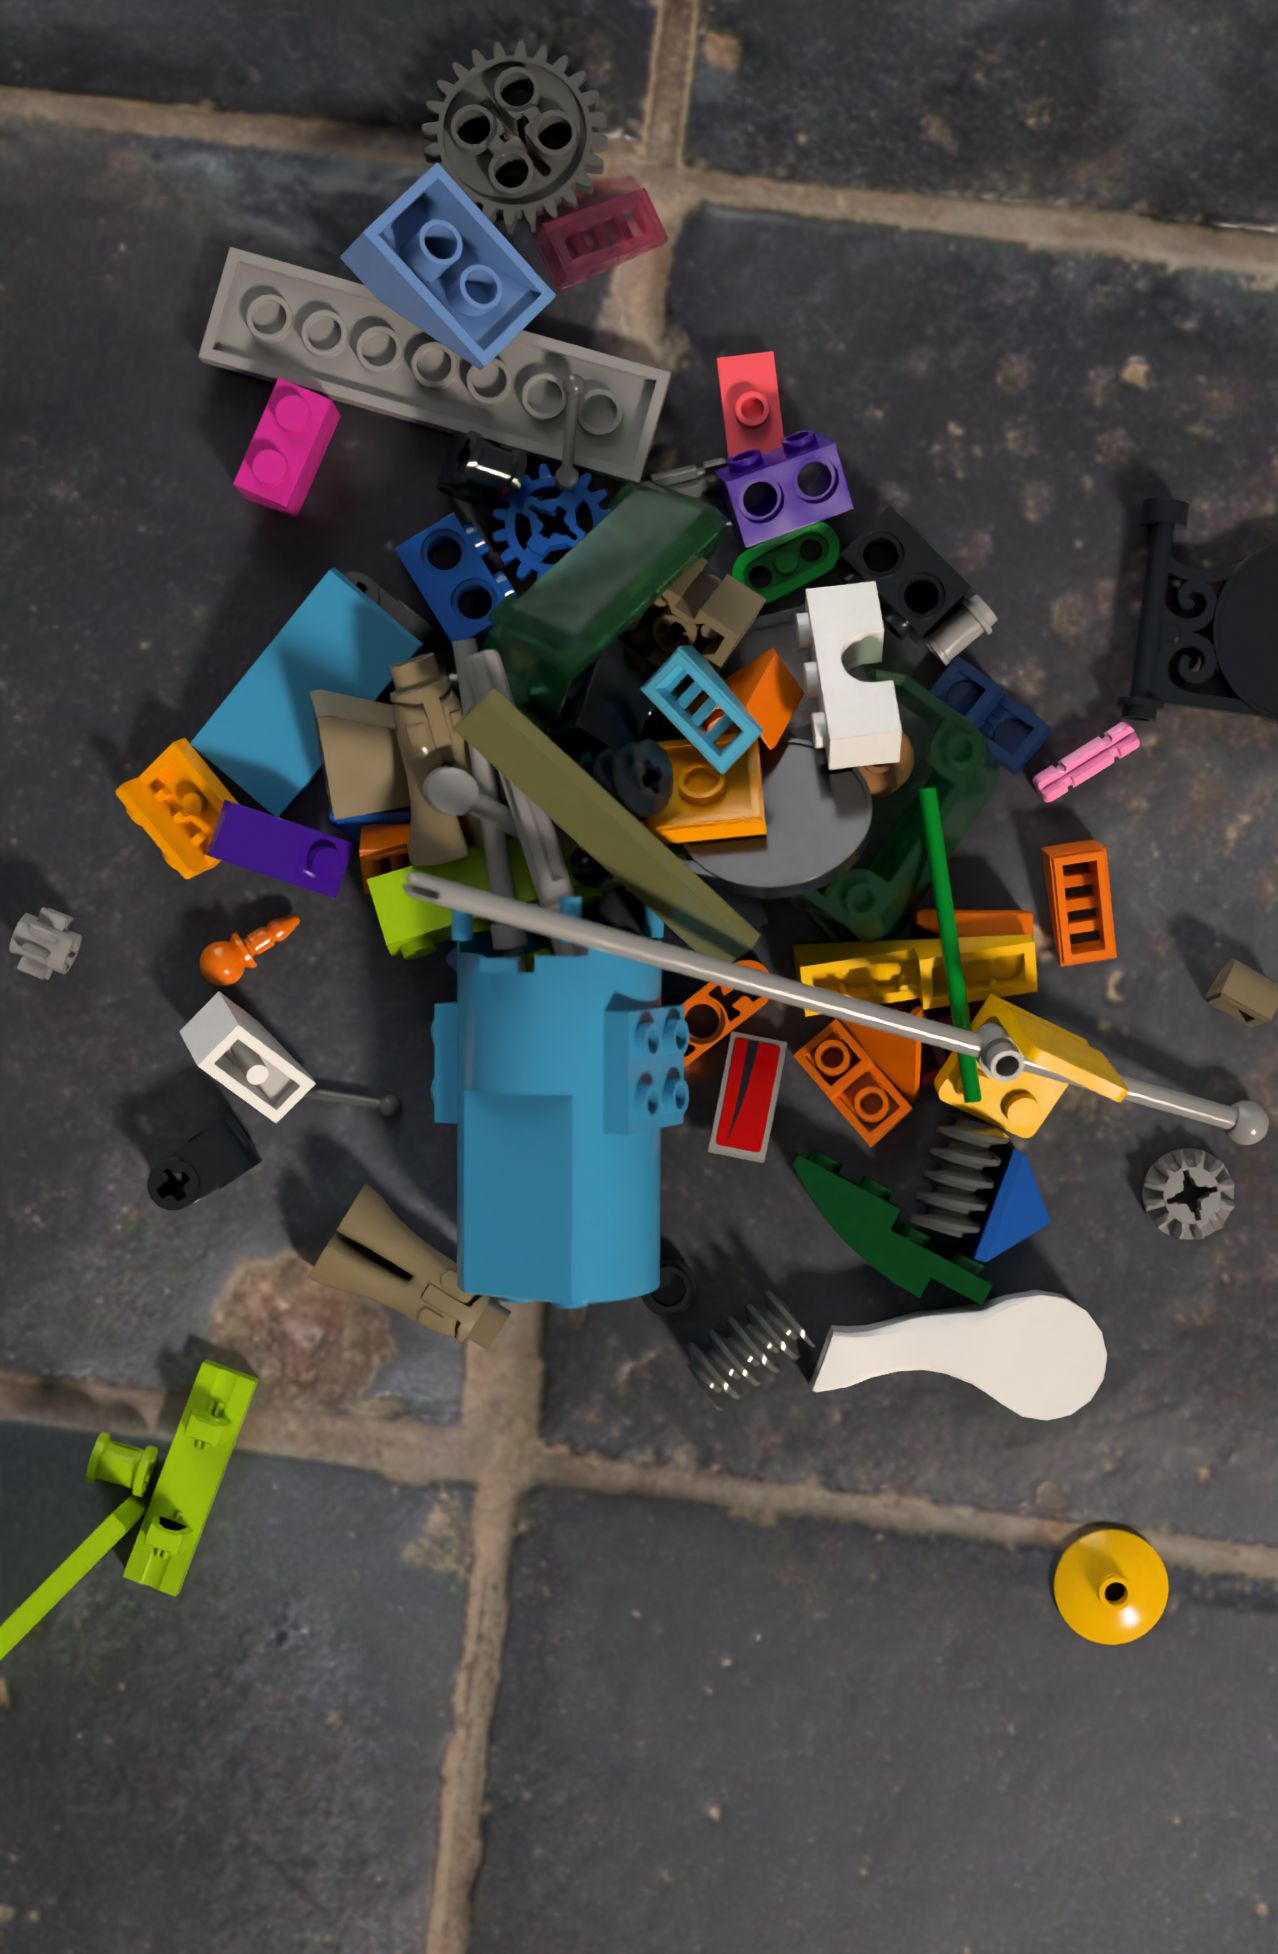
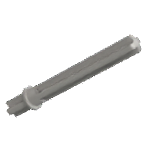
(532, 824)

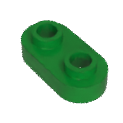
(784, 564)

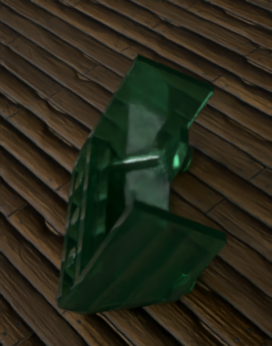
(599, 591)
(880, 900)

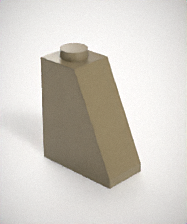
(359, 754)

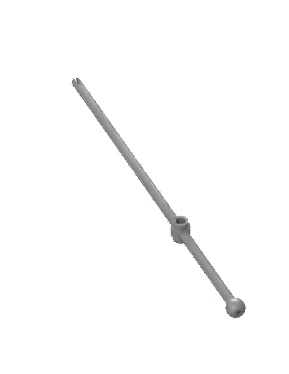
(990, 1045)

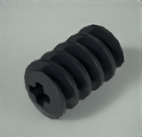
(632, 774)

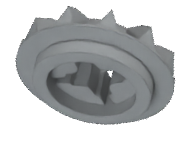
(1166, 1179)

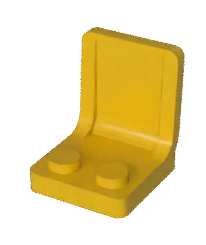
(1027, 1100)

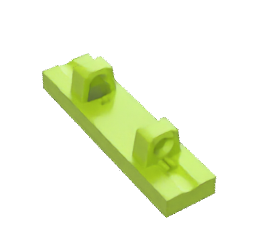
(191, 1476)

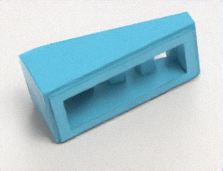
(661, 692)

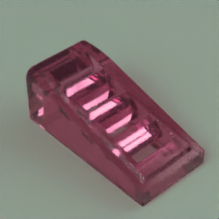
(586, 265)

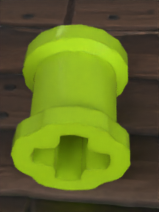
(121, 1464)

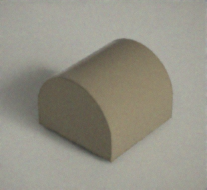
(1244, 994)

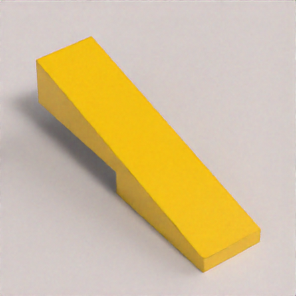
(915, 969)

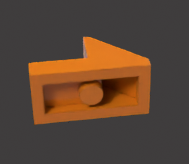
(765, 691)

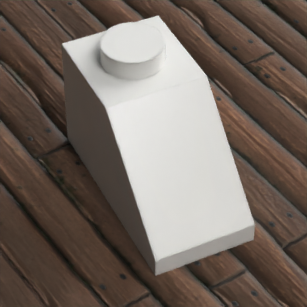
(245, 1057)

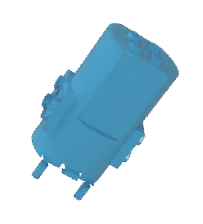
(558, 1117)

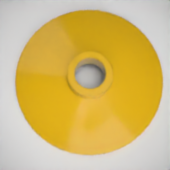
(1094, 1564)

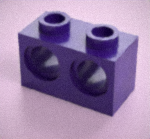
(785, 503)

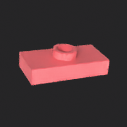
(750, 402)

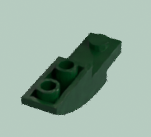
(865, 1222)

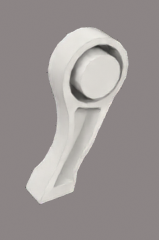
(1020, 1348)

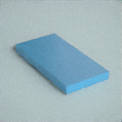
(266, 724)

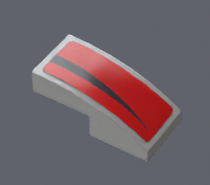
(747, 1097)

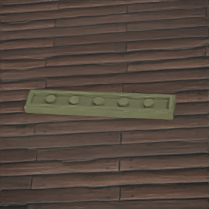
(605, 828)

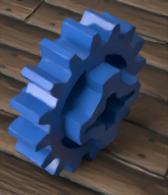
(529, 508)

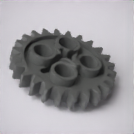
(554, 107)

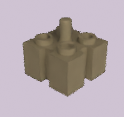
(696, 613)

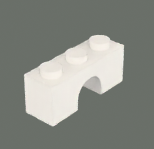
(855, 718)

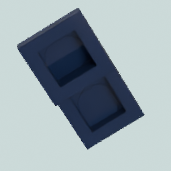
(1006, 726)

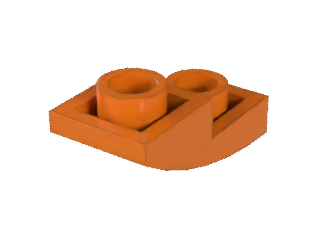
(853, 1083)

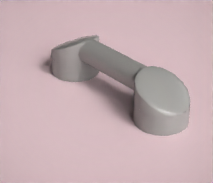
(457, 793)

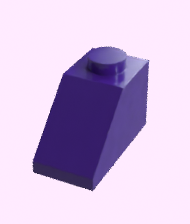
(280, 849)

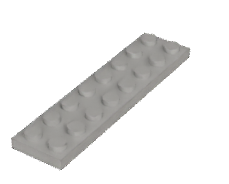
(357, 351)

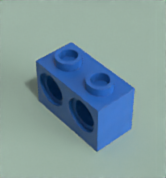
(448, 588)

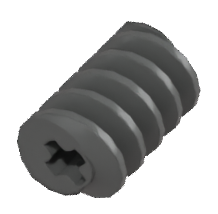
(959, 1176)
(747, 1349)

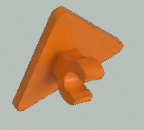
(892, 1054)

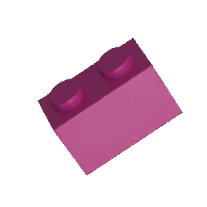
(287, 448)

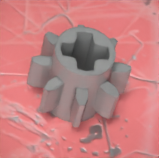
(45, 943)

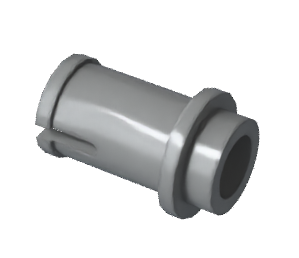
(960, 629)

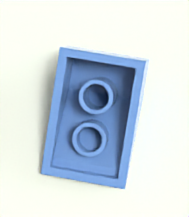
(448, 270)

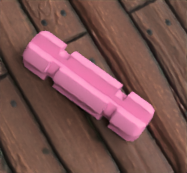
(1086, 761)

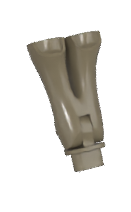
(424, 723)
(425, 1297)

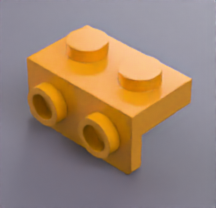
(178, 806)

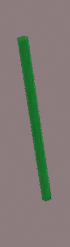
(948, 935)

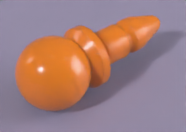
(225, 961)

